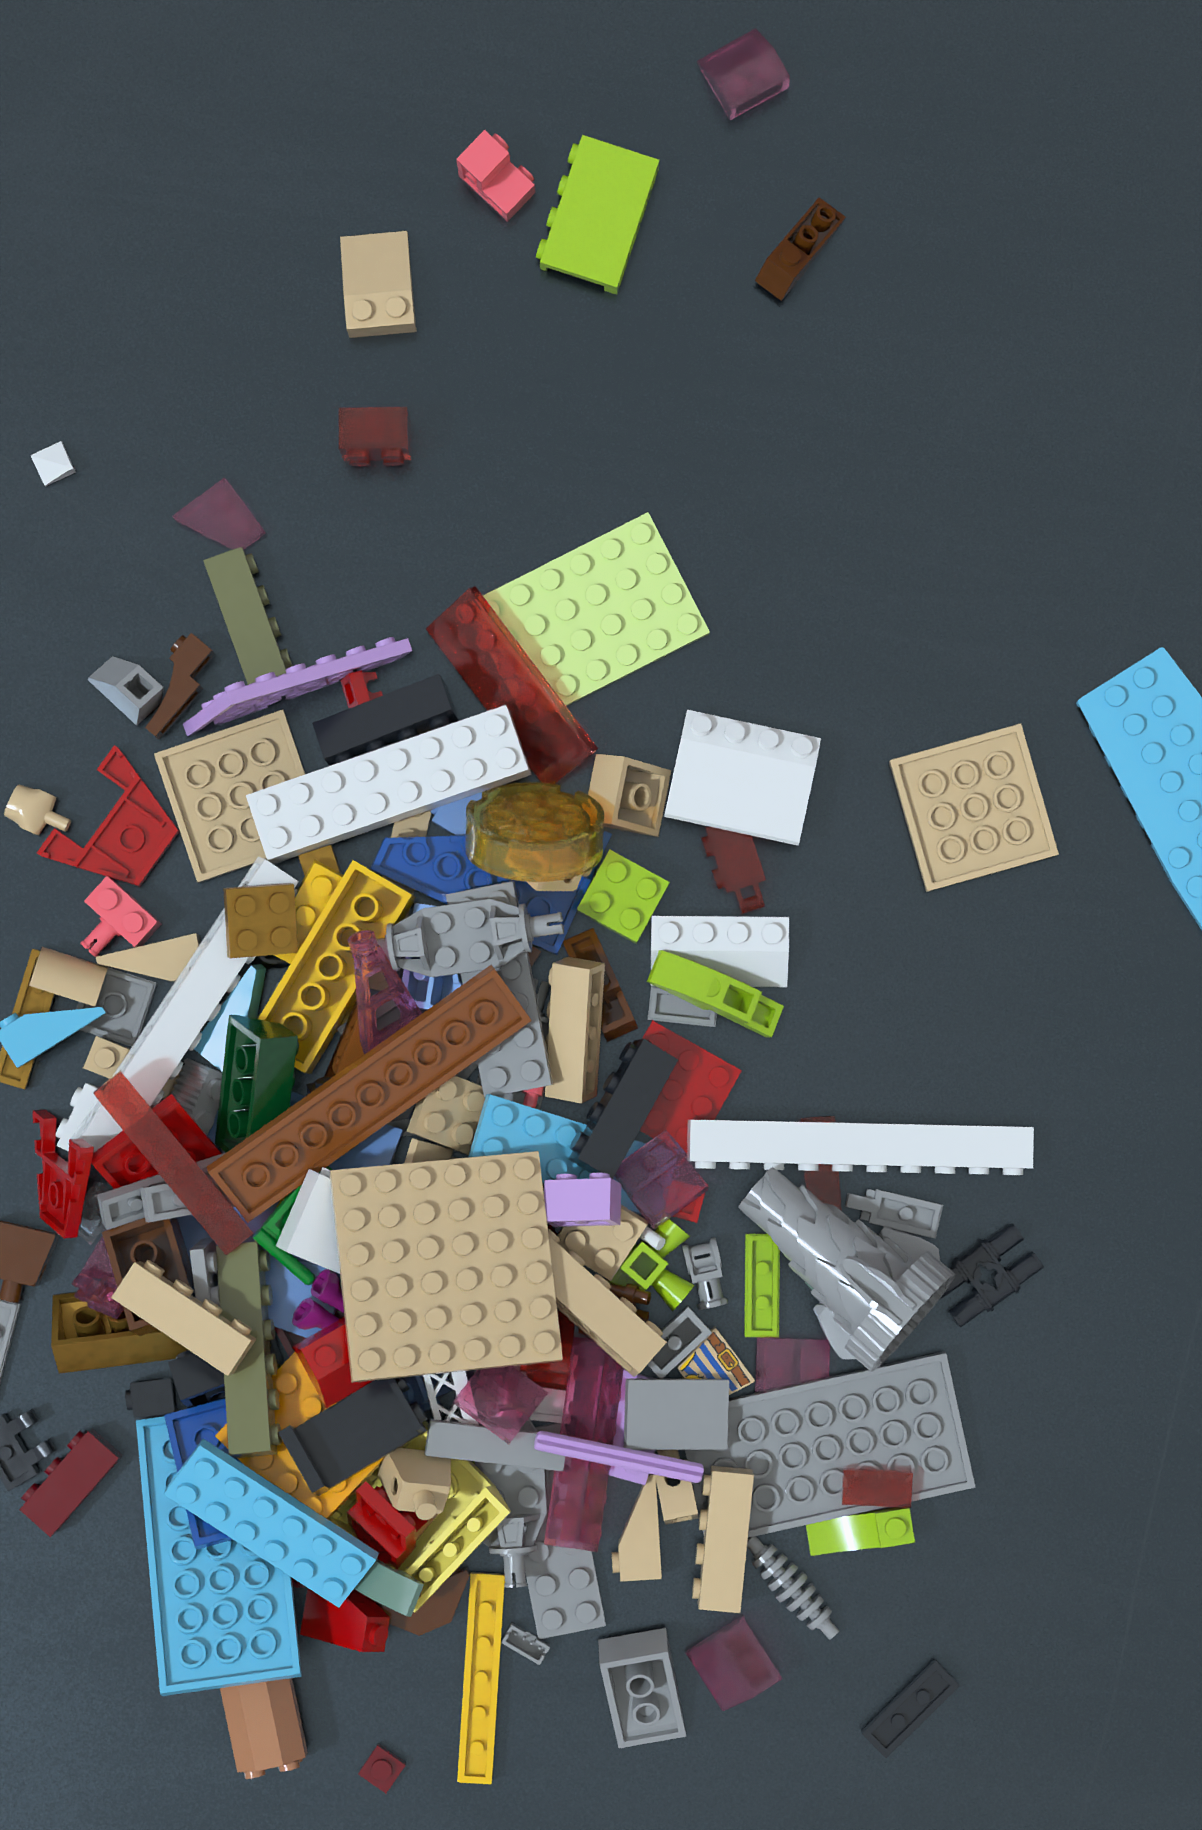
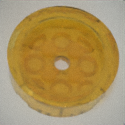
(534, 832)

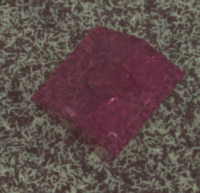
(744, 73)

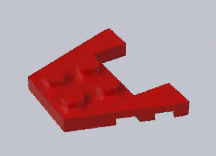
(129, 837)
(62, 1183)

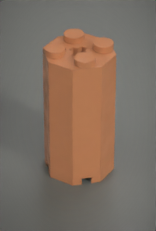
(264, 1726)

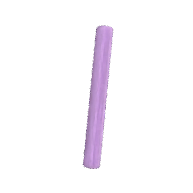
(618, 1456)

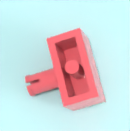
(119, 916)

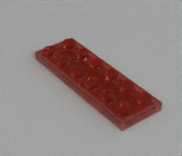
(505, 675)

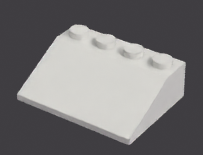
(742, 777)

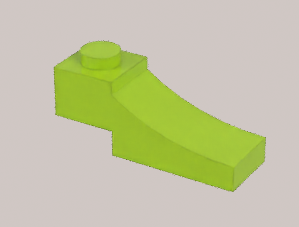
(861, 1531)

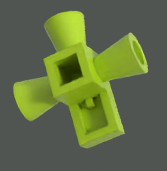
(646, 1267)

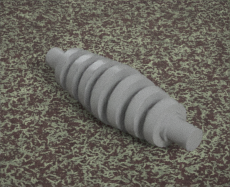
(792, 1587)

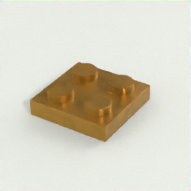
(260, 920)

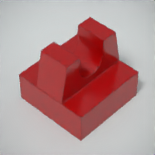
(356, 689)

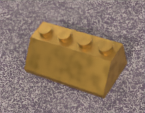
(94, 1340)

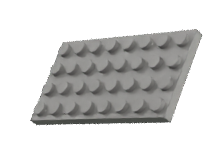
(861, 1419)

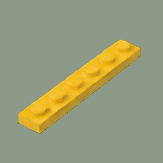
(481, 1678)

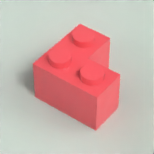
(489, 172)

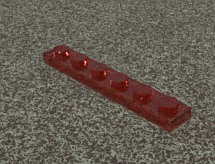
(173, 1162)

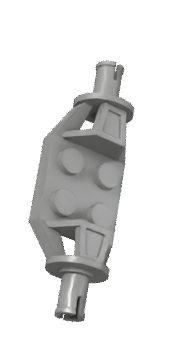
(464, 937)
(526, 1496)

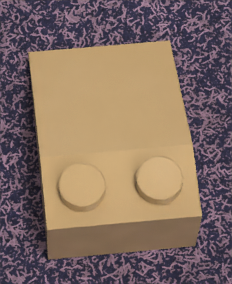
(377, 284)

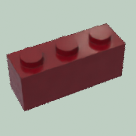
(69, 1481)

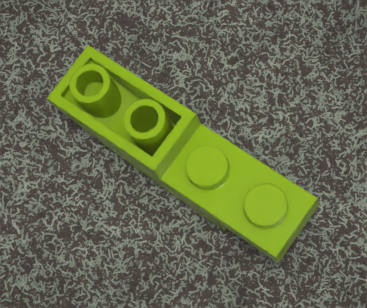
(715, 992)

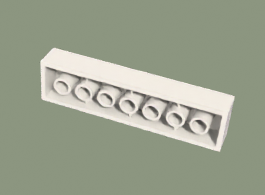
(388, 784)

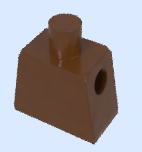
(23, 1257)

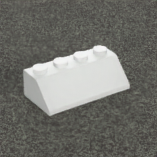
(739, 947)

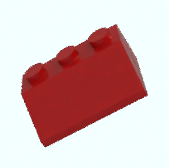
(327, 1363)

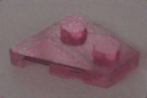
(221, 517)

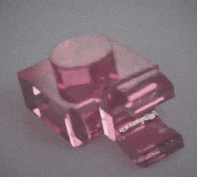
(98, 1294)

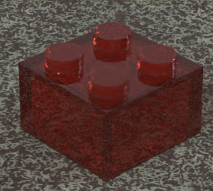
(375, 435)

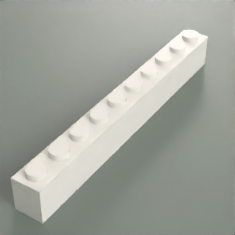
(180, 1015)
(860, 1144)

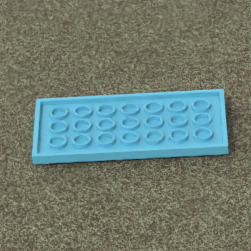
(217, 1608)

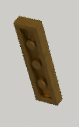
(29, 1001)

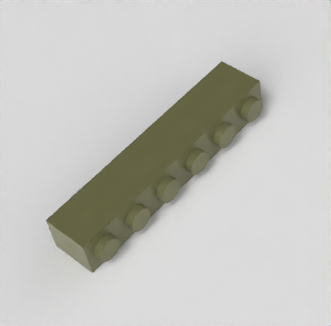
(250, 1389)

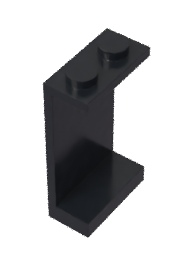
(354, 1433)

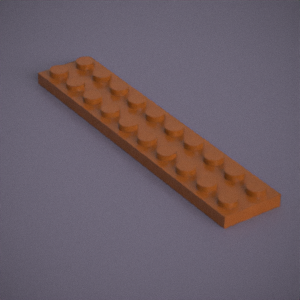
(369, 1093)

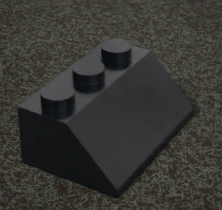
(201, 1382)

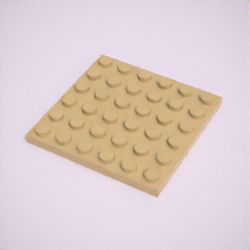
(445, 1266)

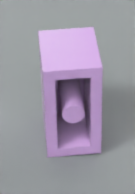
(582, 1201)

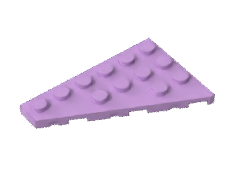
(298, 680)

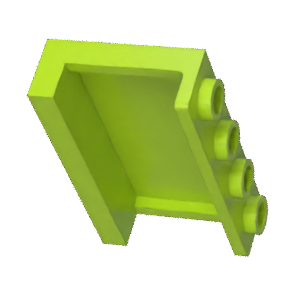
(598, 212)

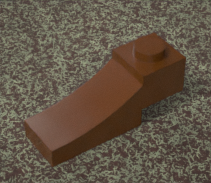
(189, 658)

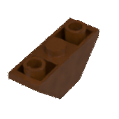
(436, 1610)

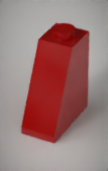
(354, 1625)

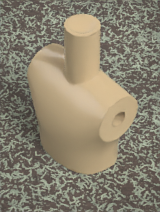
(33, 810)

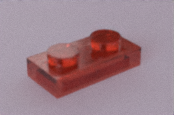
(877, 1487)

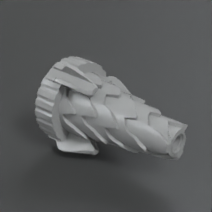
(867, 1283)

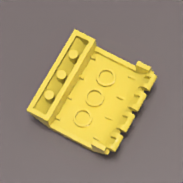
(468, 1518)

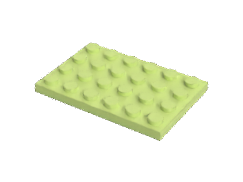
(601, 610)

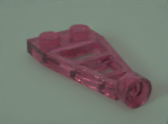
(362, 944)

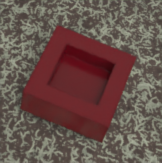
(382, 1768)

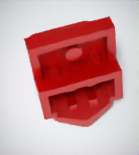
(384, 1527)

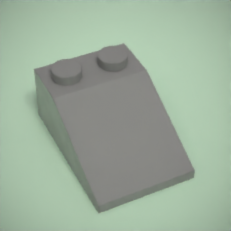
(641, 1688)

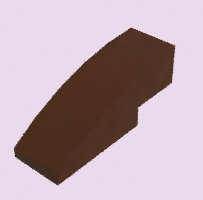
(616, 1014)

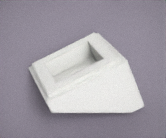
(53, 463)

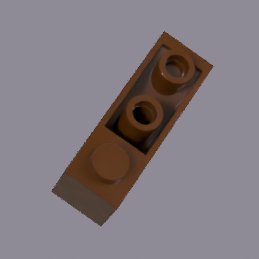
(799, 248)

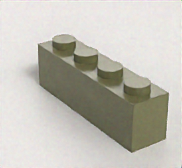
(246, 615)

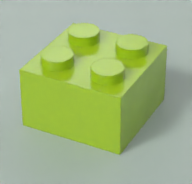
(623, 896)

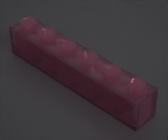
(591, 1415)

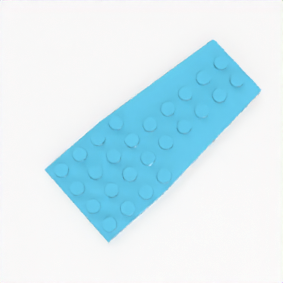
(1153, 741)

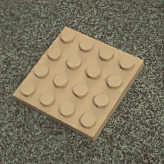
(210, 786)
(973, 807)

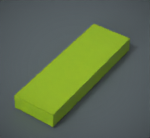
(761, 1286)

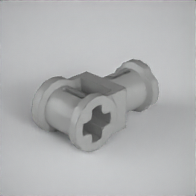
(705, 1270)

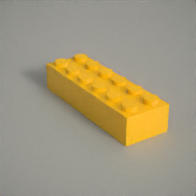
(321, 977)

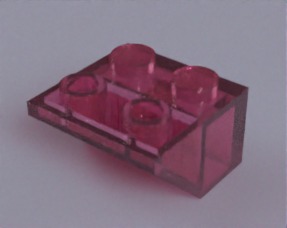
(734, 1664)

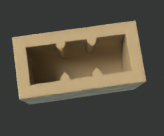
(68, 976)

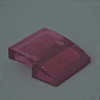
(660, 1179)
(790, 1361)
(500, 1400)

